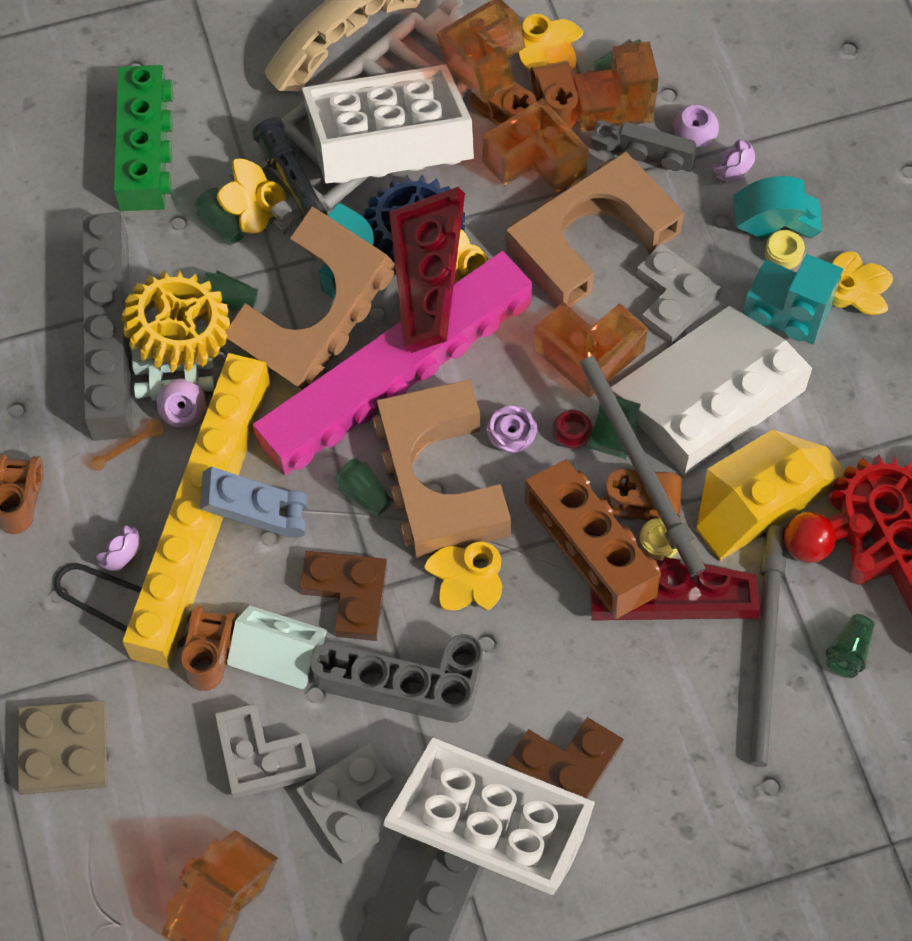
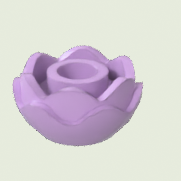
(701, 116)
(735, 162)
(183, 391)
(516, 418)
(120, 549)

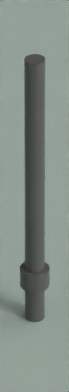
(677, 533)
(772, 569)

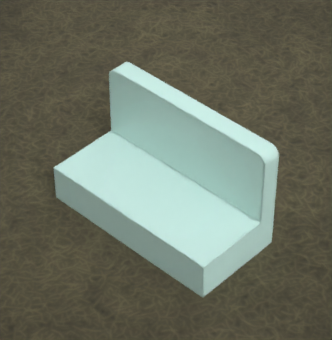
(274, 646)

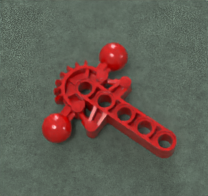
(813, 536)

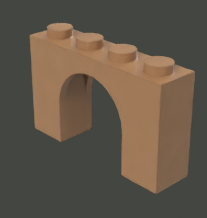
(614, 190)
(359, 275)
(433, 518)

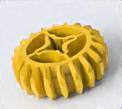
(172, 334)

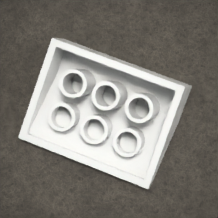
(388, 123)
(713, 387)
(491, 816)

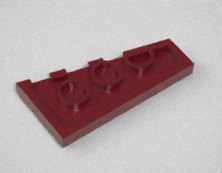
(425, 265)
(709, 595)

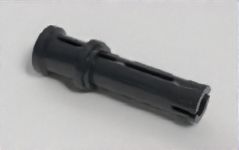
(284, 159)

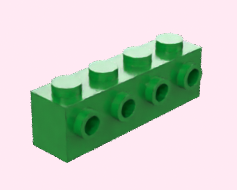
(142, 138)

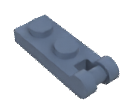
(253, 502)

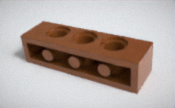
(618, 587)

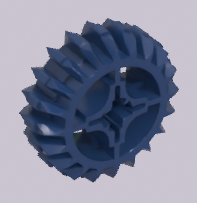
(396, 197)

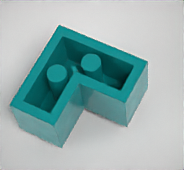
(792, 299)

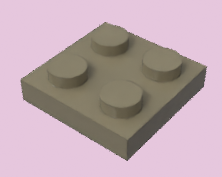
(62, 747)

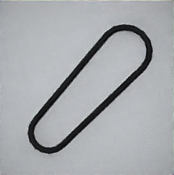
(61, 593)

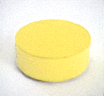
(784, 248)
(653, 541)

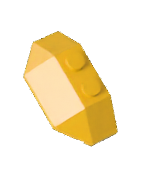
(762, 489)

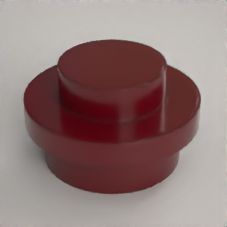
(572, 429)

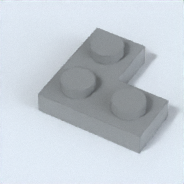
(683, 290)
(259, 765)
(335, 797)

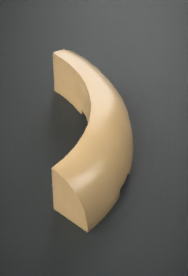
(307, 43)

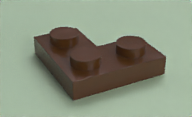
(357, 584)
(577, 767)

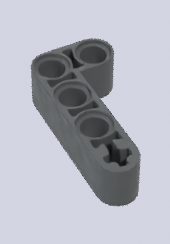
(398, 672)

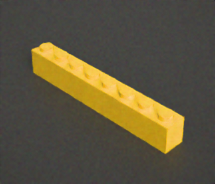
(191, 532)

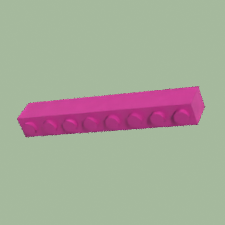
(386, 369)

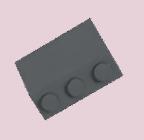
(421, 895)

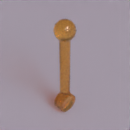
(154, 429)

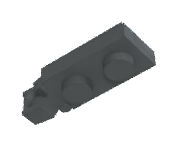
(645, 143)

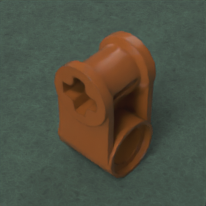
(557, 88)
(504, 104)
(19, 486)
(636, 499)
(209, 640)

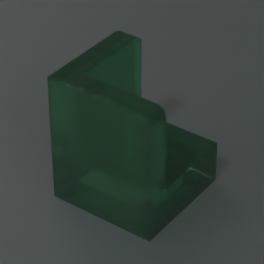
(603, 435)

